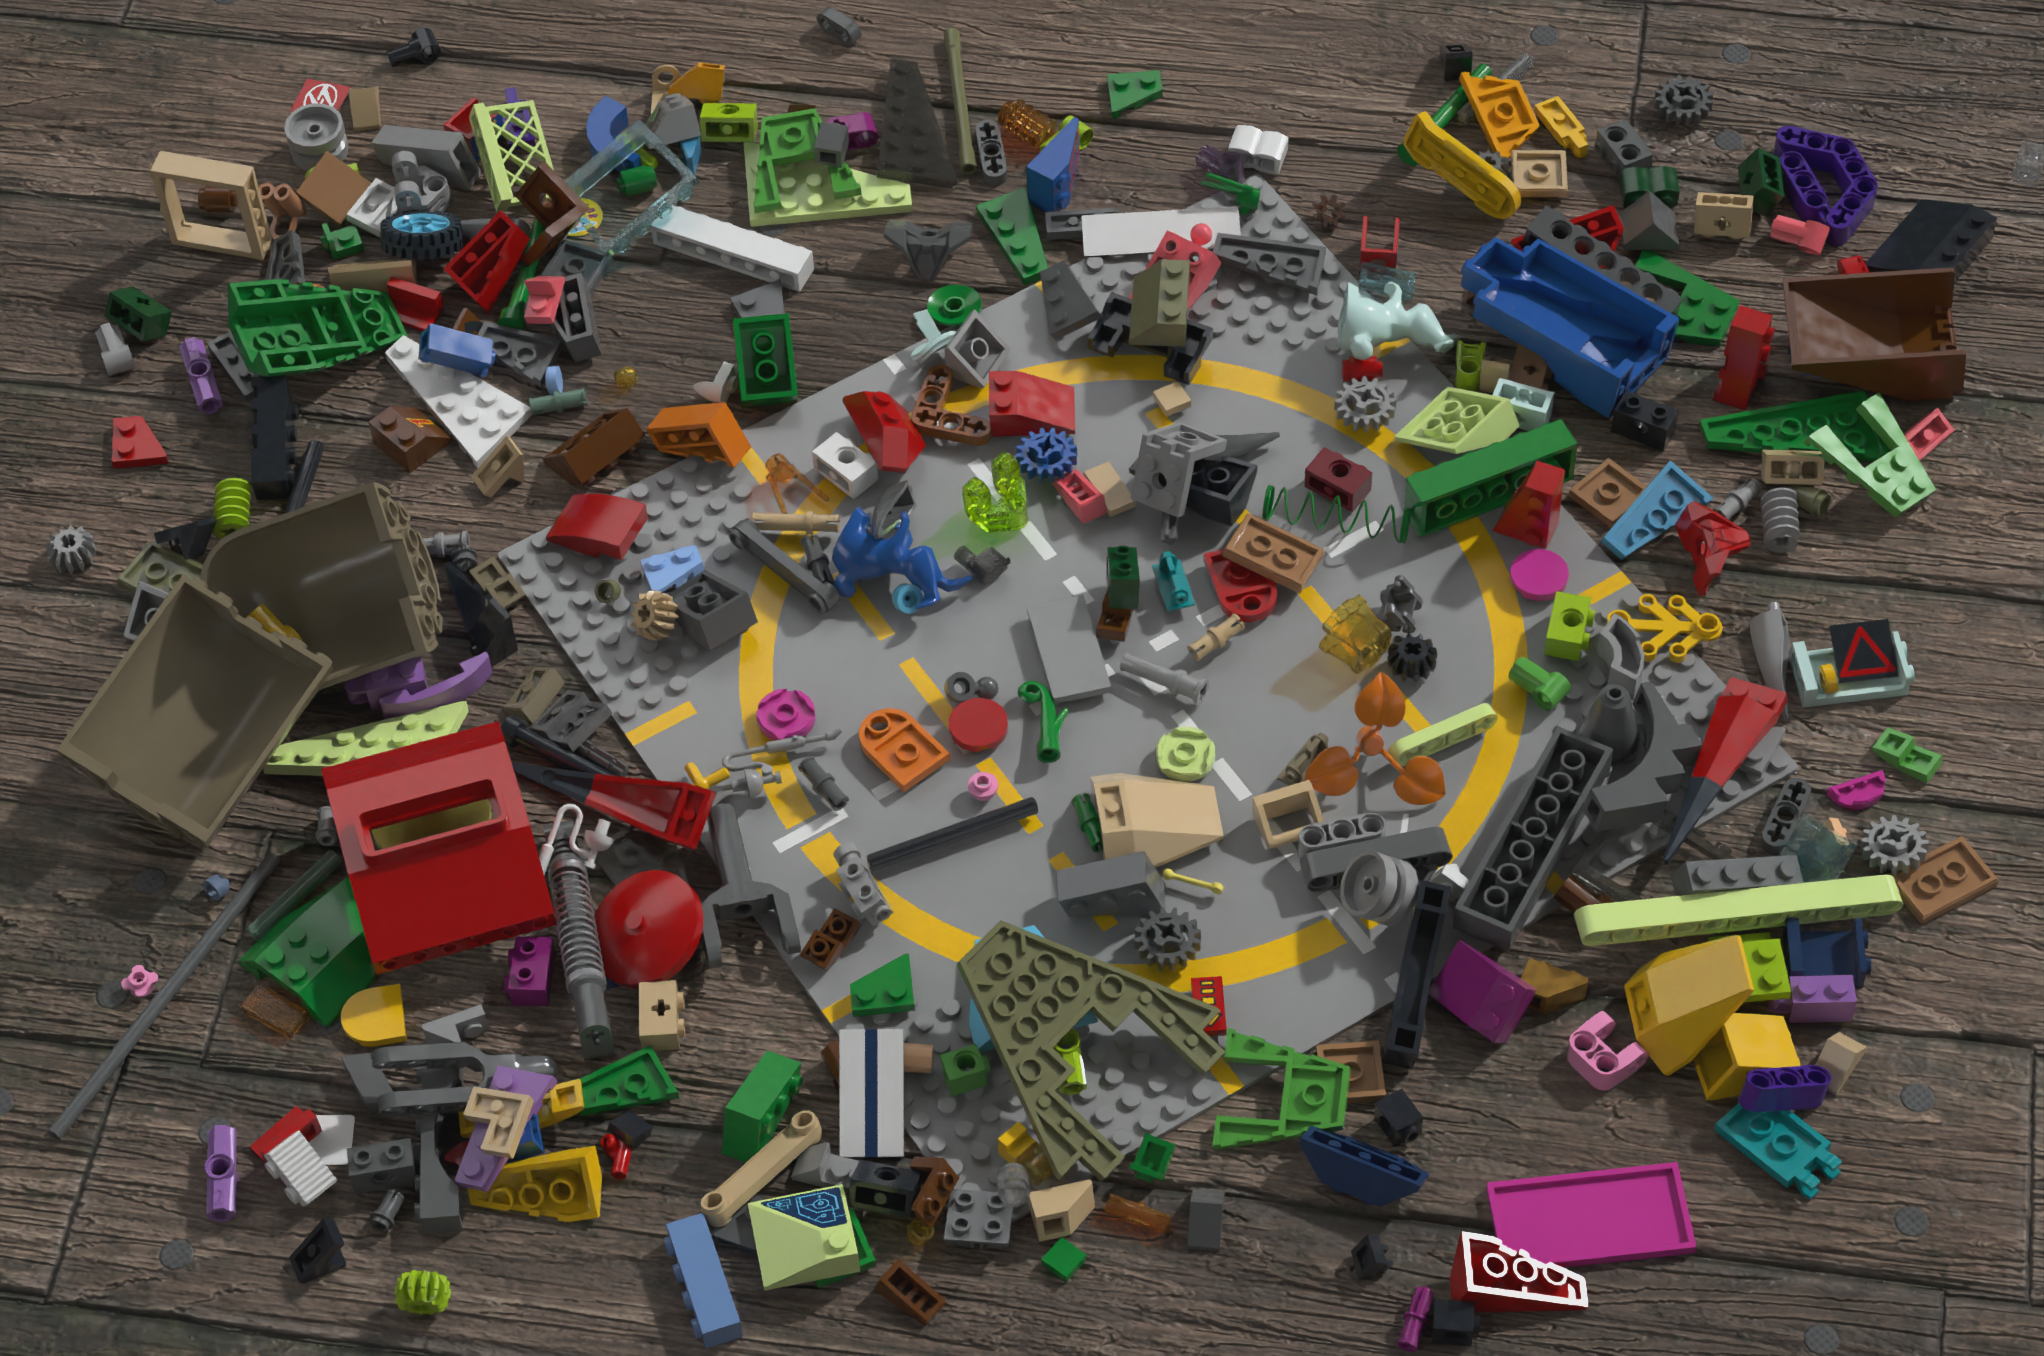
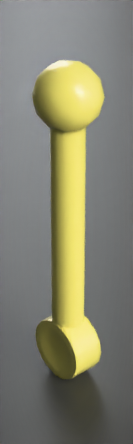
(1216, 887)

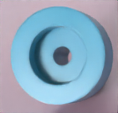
(907, 597)

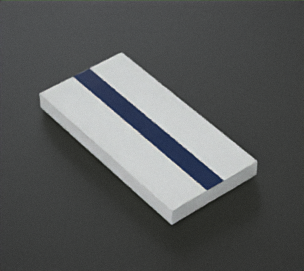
(871, 1092)

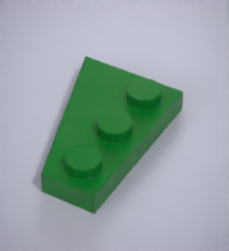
(627, 1083)

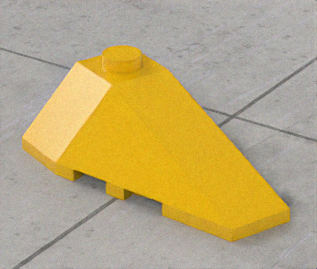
(549, 1185)

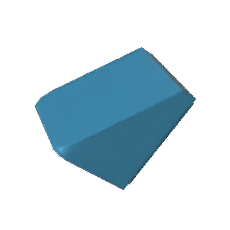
(691, 153)

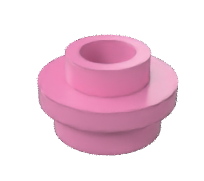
(985, 792)

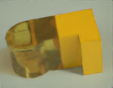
(1021, 1148)

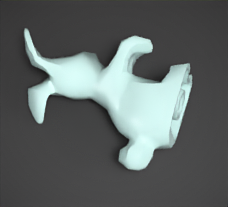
(1368, 323)

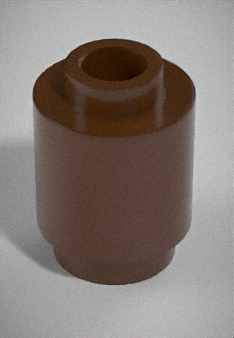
(217, 199)

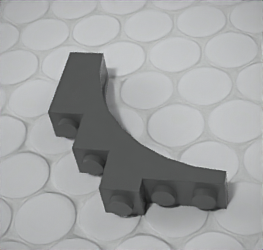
(1643, 792)

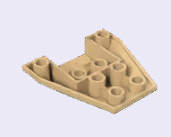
(1155, 816)

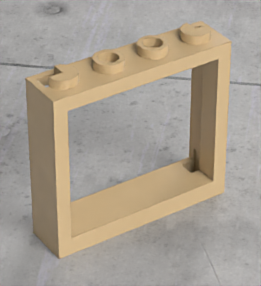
(219, 174)

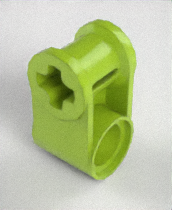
(1468, 365)

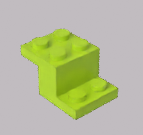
(1765, 967)

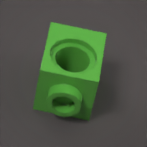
(964, 1081)

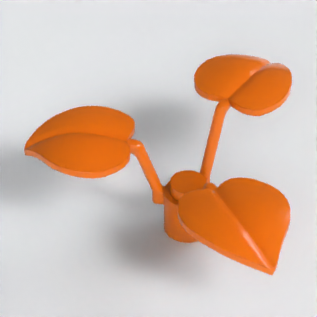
(1377, 705)

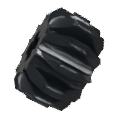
(1412, 657)

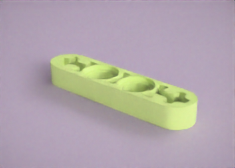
(1444, 734)

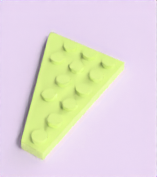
(314, 753)

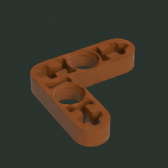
(935, 412)

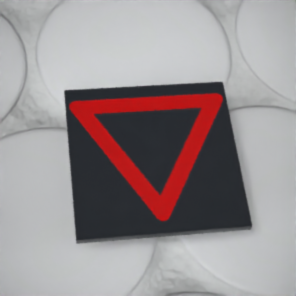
(1863, 651)

